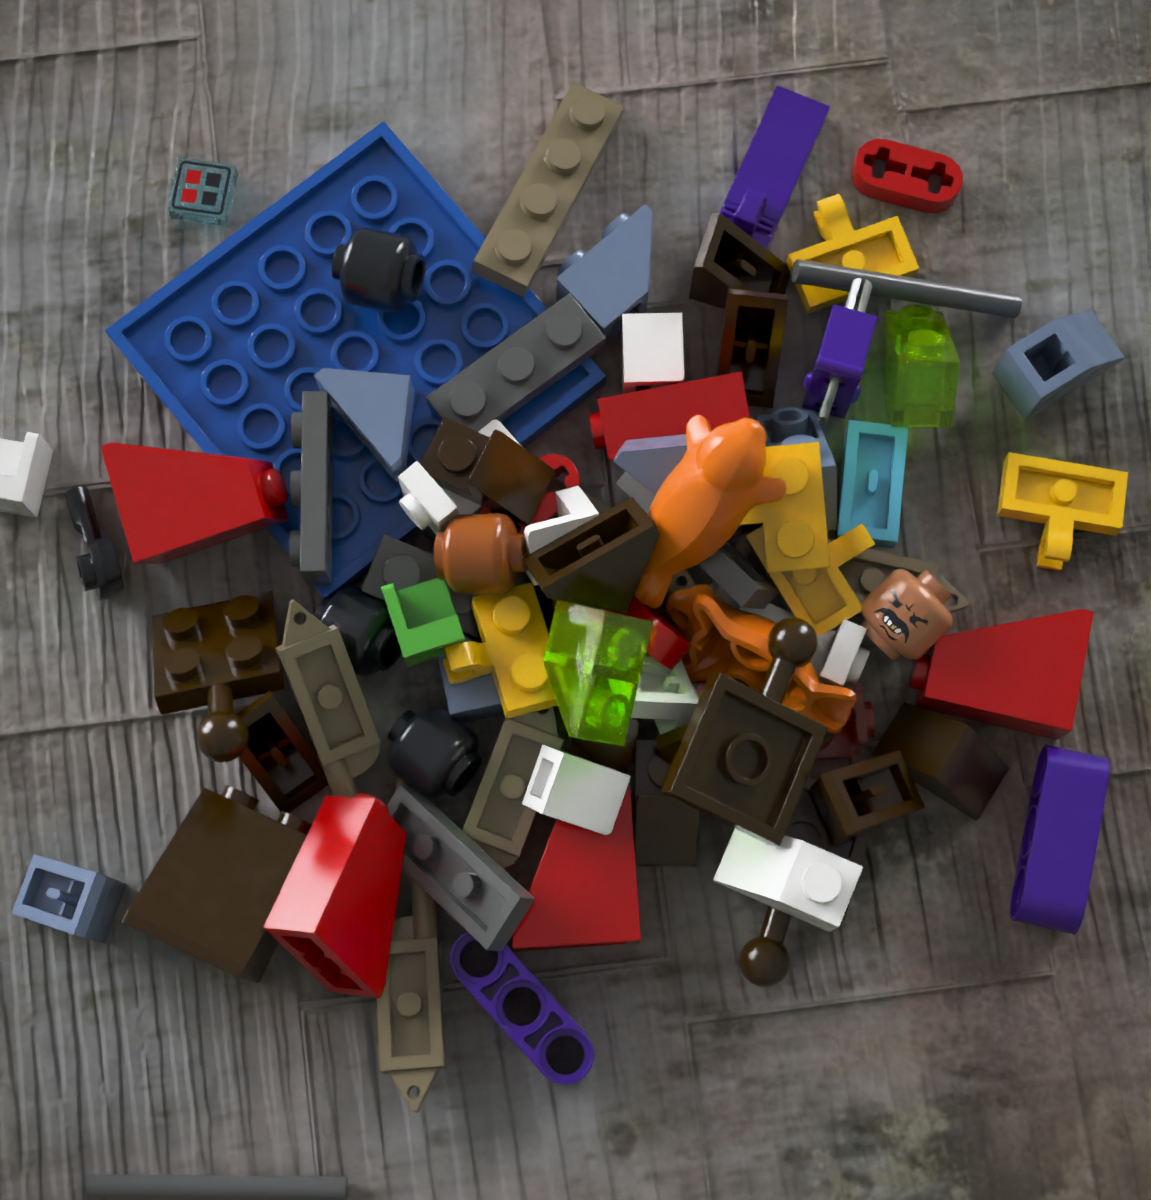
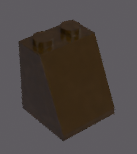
(220, 883)

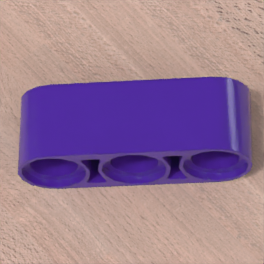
(1060, 839)
(536, 1037)

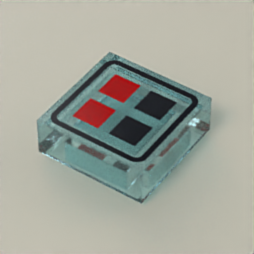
(202, 191)

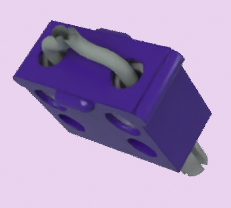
(841, 357)

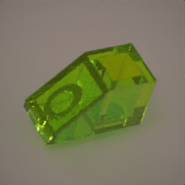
(919, 368)
(595, 669)

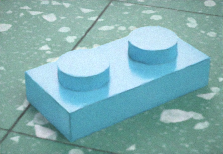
(872, 480)

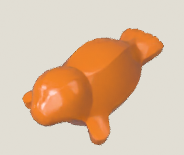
(706, 499)
(736, 646)

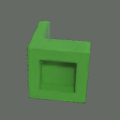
(423, 620)

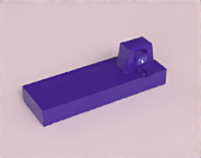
(774, 163)

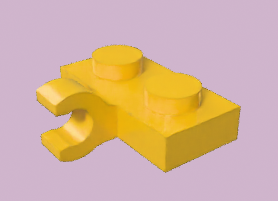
(872, 248)
(1062, 499)
(797, 522)
(820, 594)
(510, 650)

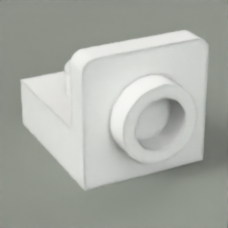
(664, 695)

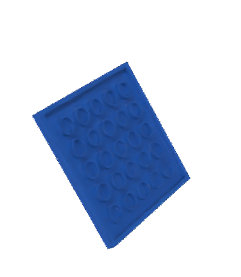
(263, 315)

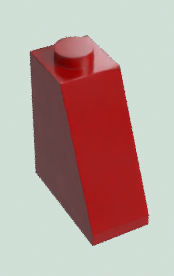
(667, 410)
(189, 499)
(1008, 673)
(584, 889)
(343, 896)

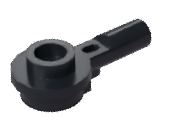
(100, 566)

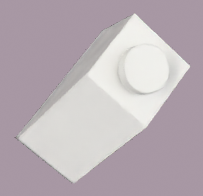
(790, 877)

